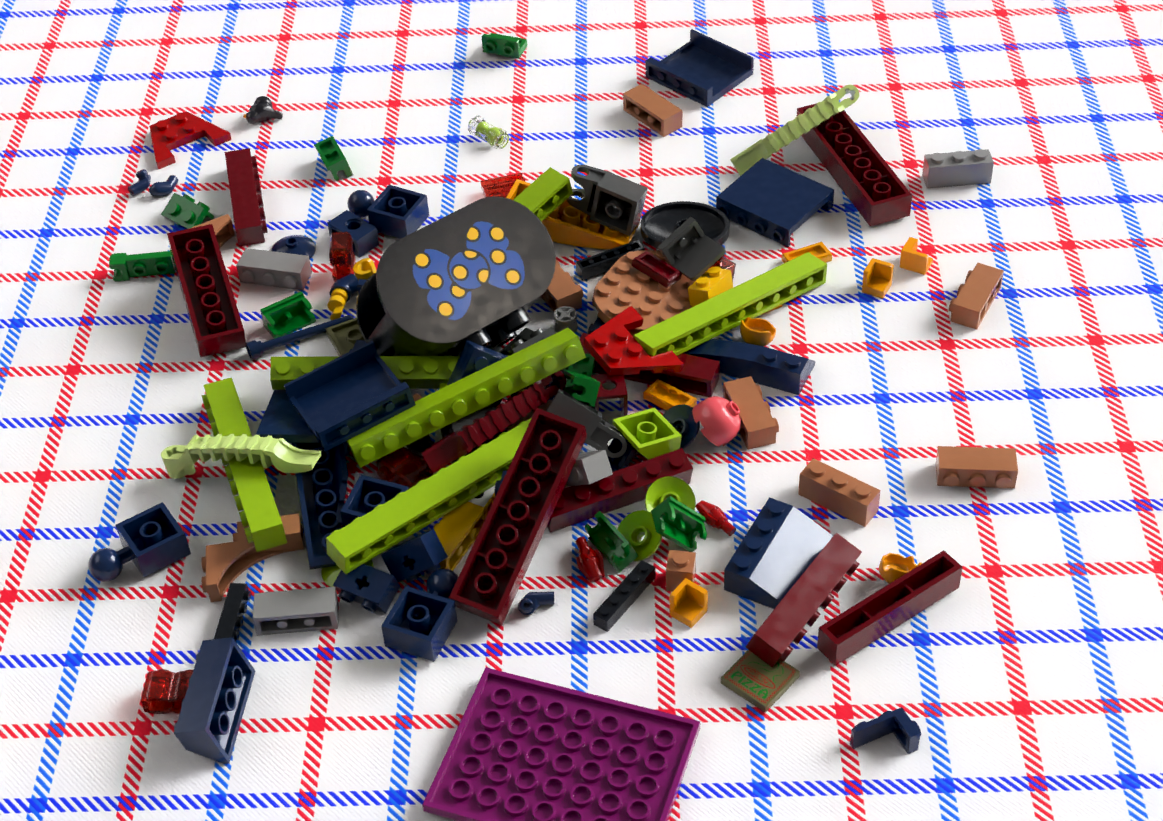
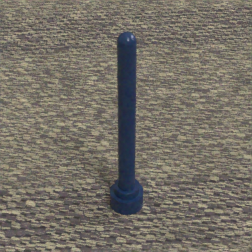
(258, 348)

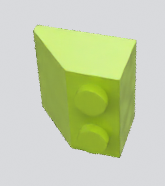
(649, 432)

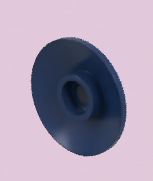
(295, 245)
(682, 420)

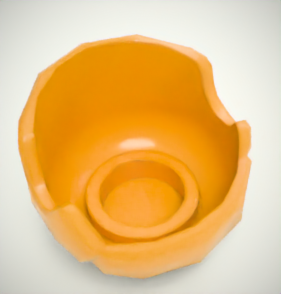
(757, 331)
(894, 566)

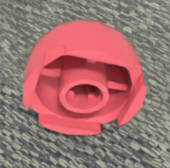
(718, 418)

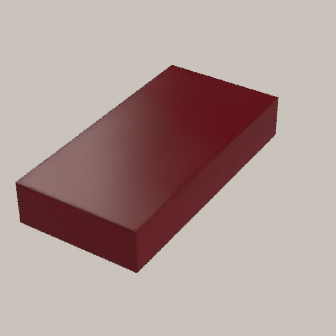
(656, 269)

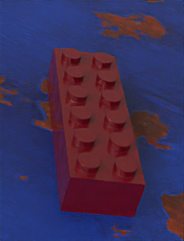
(206, 290)

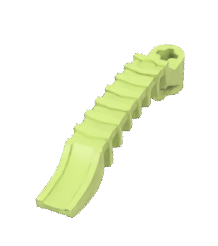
(794, 129)
(180, 459)

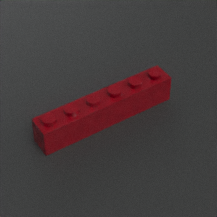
(246, 197)
(697, 376)
(617, 490)
(803, 600)
(889, 607)

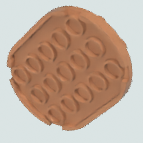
(628, 287)

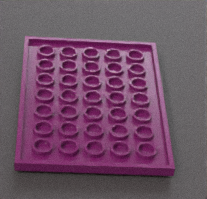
(559, 756)

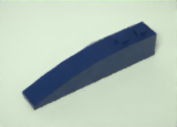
(763, 364)
(321, 500)

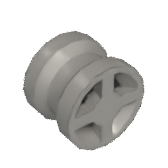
(565, 318)

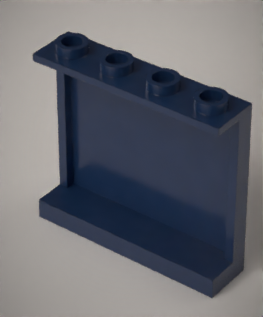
(701, 69)
(773, 200)
(348, 396)
(284, 422)

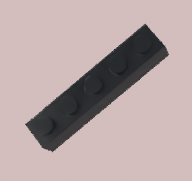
(604, 261)
(624, 596)
(233, 611)

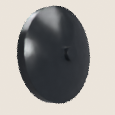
(664, 219)

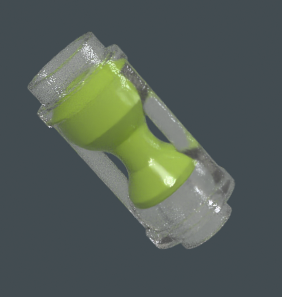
(493, 135)

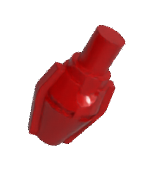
(715, 517)
(589, 561)

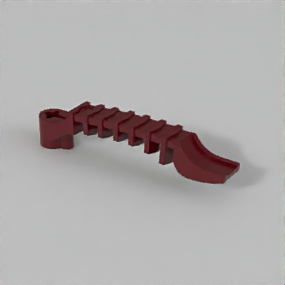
(494, 421)

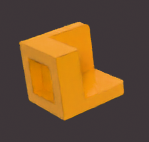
(914, 260)
(877, 278)
(688, 602)

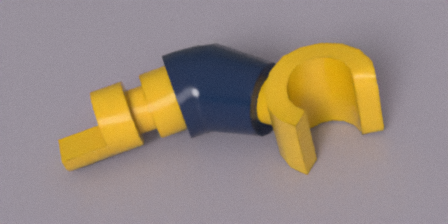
(347, 286)

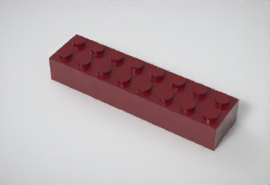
(858, 169)
(518, 516)

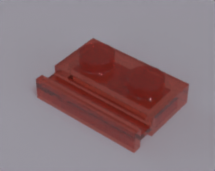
(500, 186)

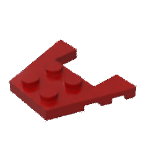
(182, 130)
(621, 353)

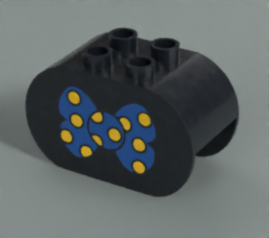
(458, 281)

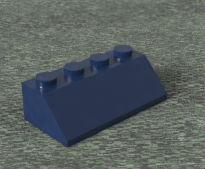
(215, 700)

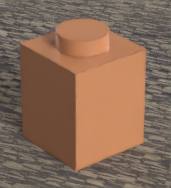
(680, 566)

